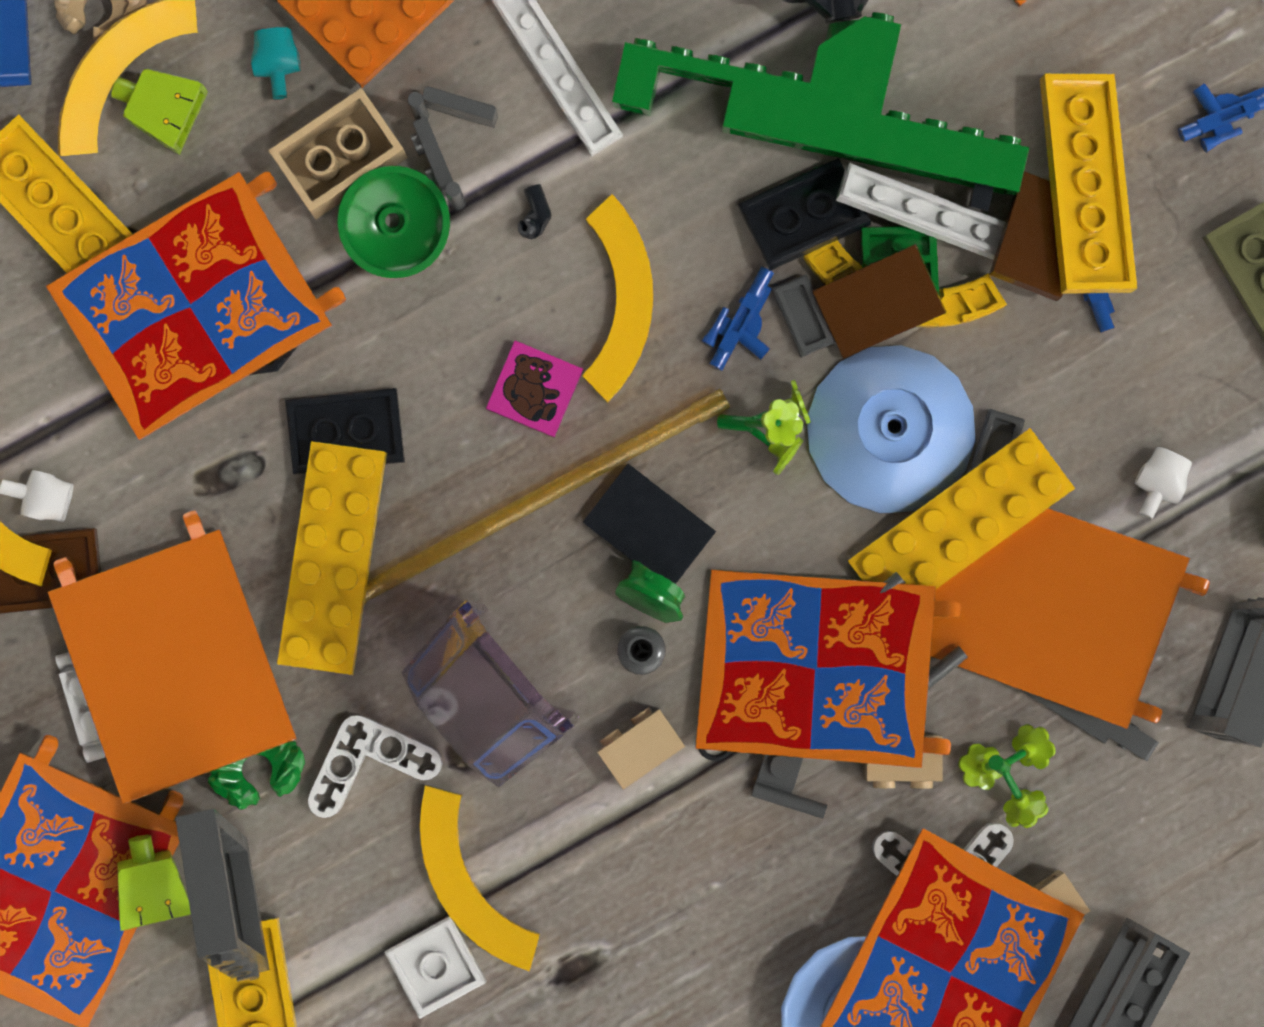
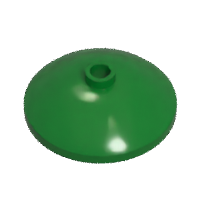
(413, 241)

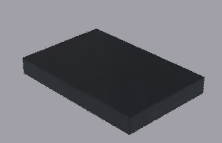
(801, 215)
(347, 419)
(649, 525)

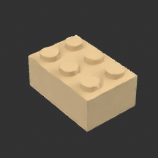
(336, 151)

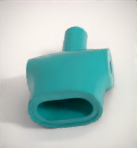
(275, 57)

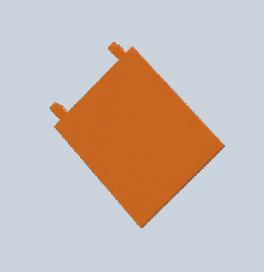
(1066, 614)
(170, 664)

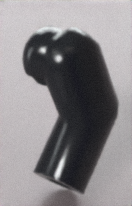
(537, 216)

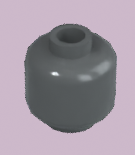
(654, 656)

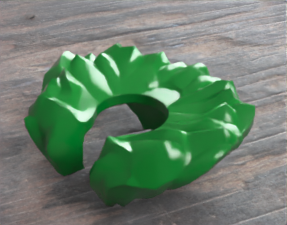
(286, 764)

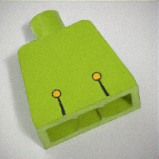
(161, 106)
(149, 886)

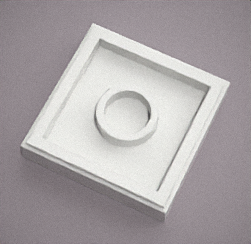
(435, 966)

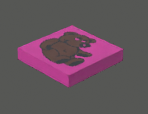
(534, 389)

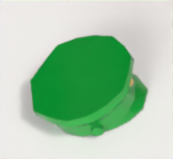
(651, 594)

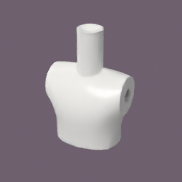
(1162, 478)
(42, 496)

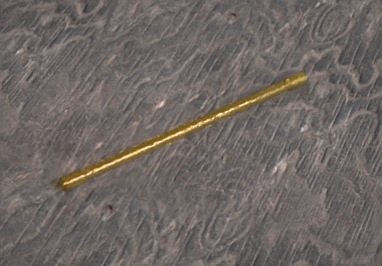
(696, 413)

